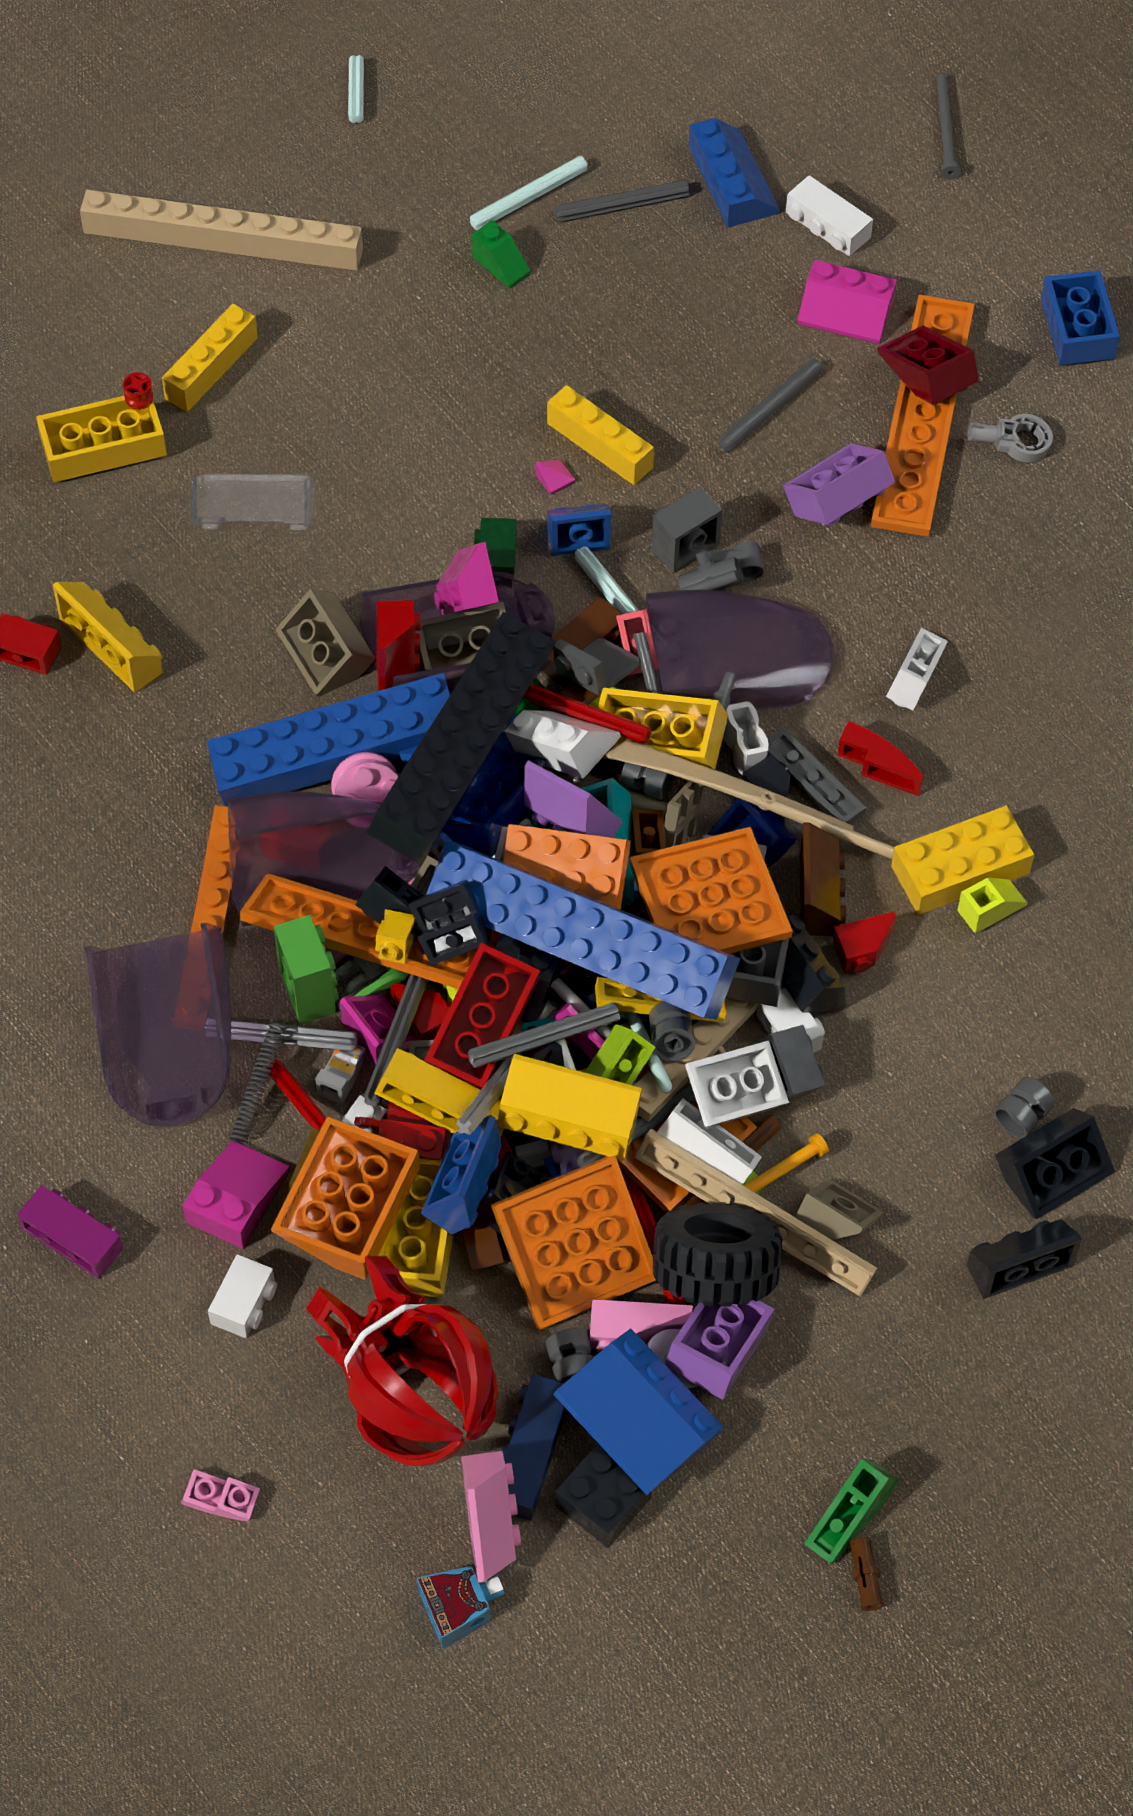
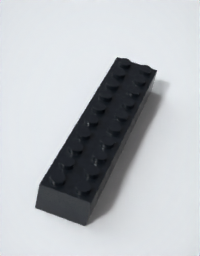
(461, 738)

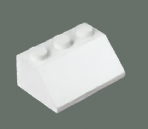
(562, 740)

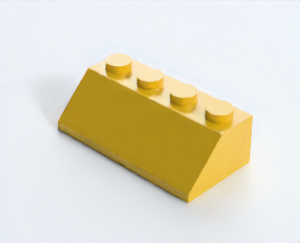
(107, 634)
(569, 1107)
(418, 1244)

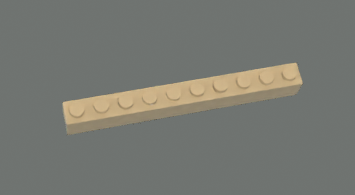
(221, 230)

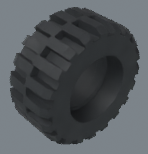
(717, 1254)

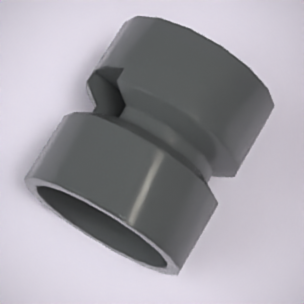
(653, 782)
(671, 1032)
(1024, 1107)
(568, 1352)

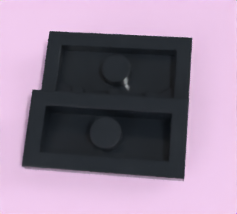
(448, 922)

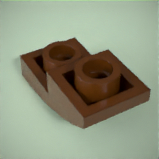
(482, 1246)

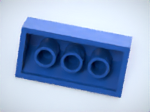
(730, 172)

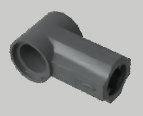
(748, 555)

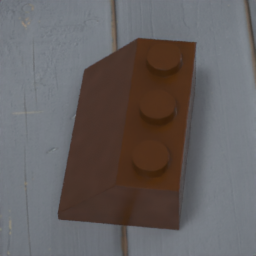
(821, 881)

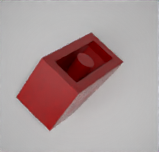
(863, 941)
(429, 1013)

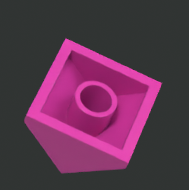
(371, 1020)

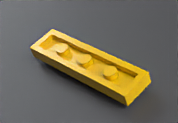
(632, 1000)

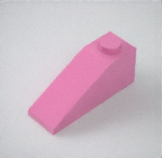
(614, 1318)

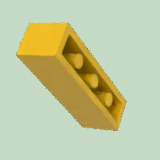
(209, 357)
(600, 435)
(428, 1091)

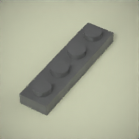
(814, 778)

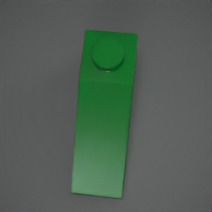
(851, 1509)

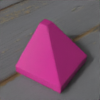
(553, 475)

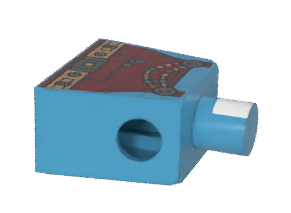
(457, 1602)

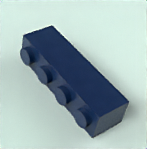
(533, 1441)

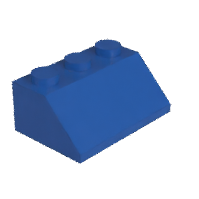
(463, 1177)

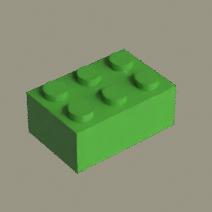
(306, 969)

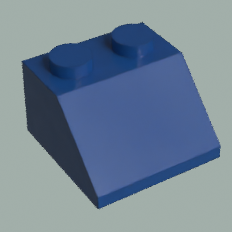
(579, 527)

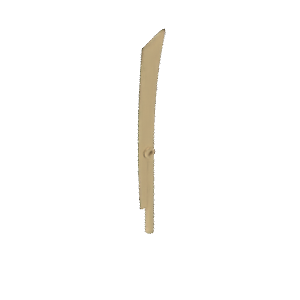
(767, 800)

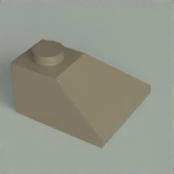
(836, 1211)

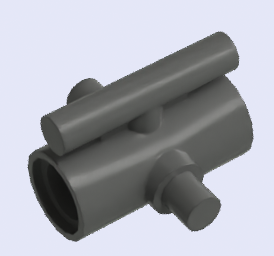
(712, 575)

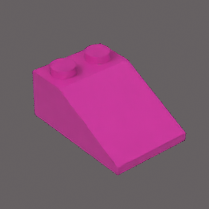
(234, 1193)

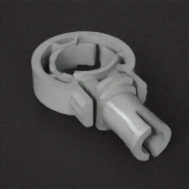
(1006, 440)

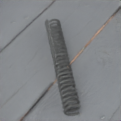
(246, 1101)

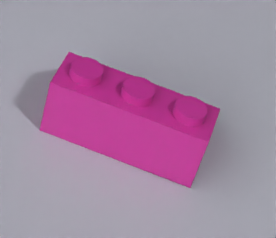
(847, 301)
(466, 581)

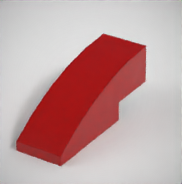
(879, 759)

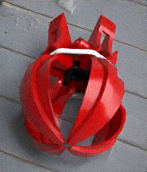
(403, 1327)

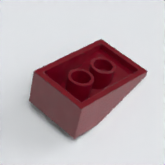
(931, 364)

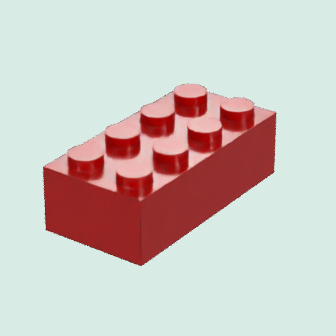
(482, 1012)

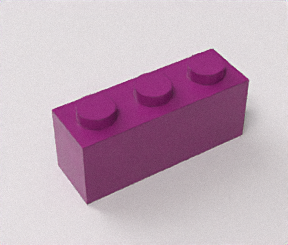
(70, 1231)

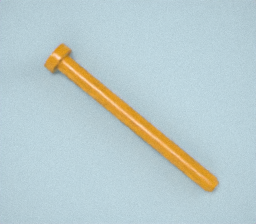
(816, 1146)

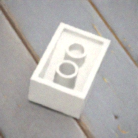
(737, 1084)

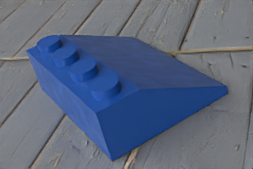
(638, 1411)

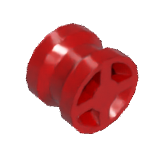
(138, 383)

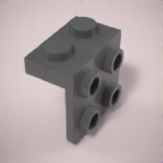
(595, 666)

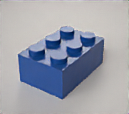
(1080, 317)

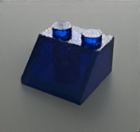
(764, 824)

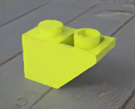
(989, 902)

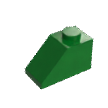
(499, 254)

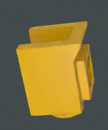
(394, 936)

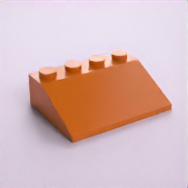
(347, 1196)

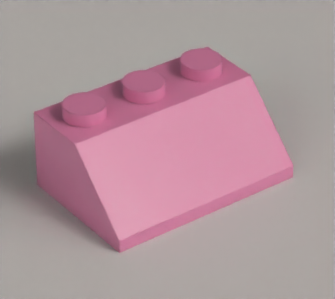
(490, 1512)

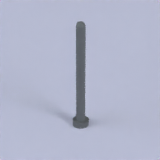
(950, 168)

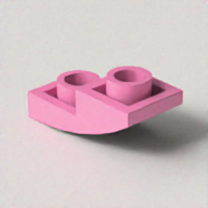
(219, 1496)

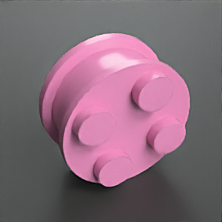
(364, 776)

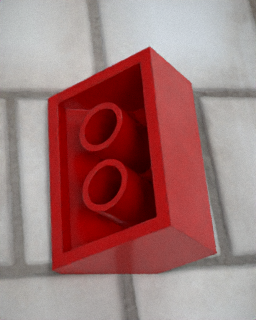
(396, 640)

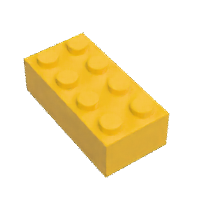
(99, 437)
(678, 724)
(959, 856)

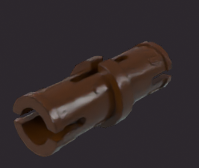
(866, 1574)

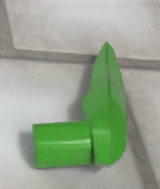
(385, 981)

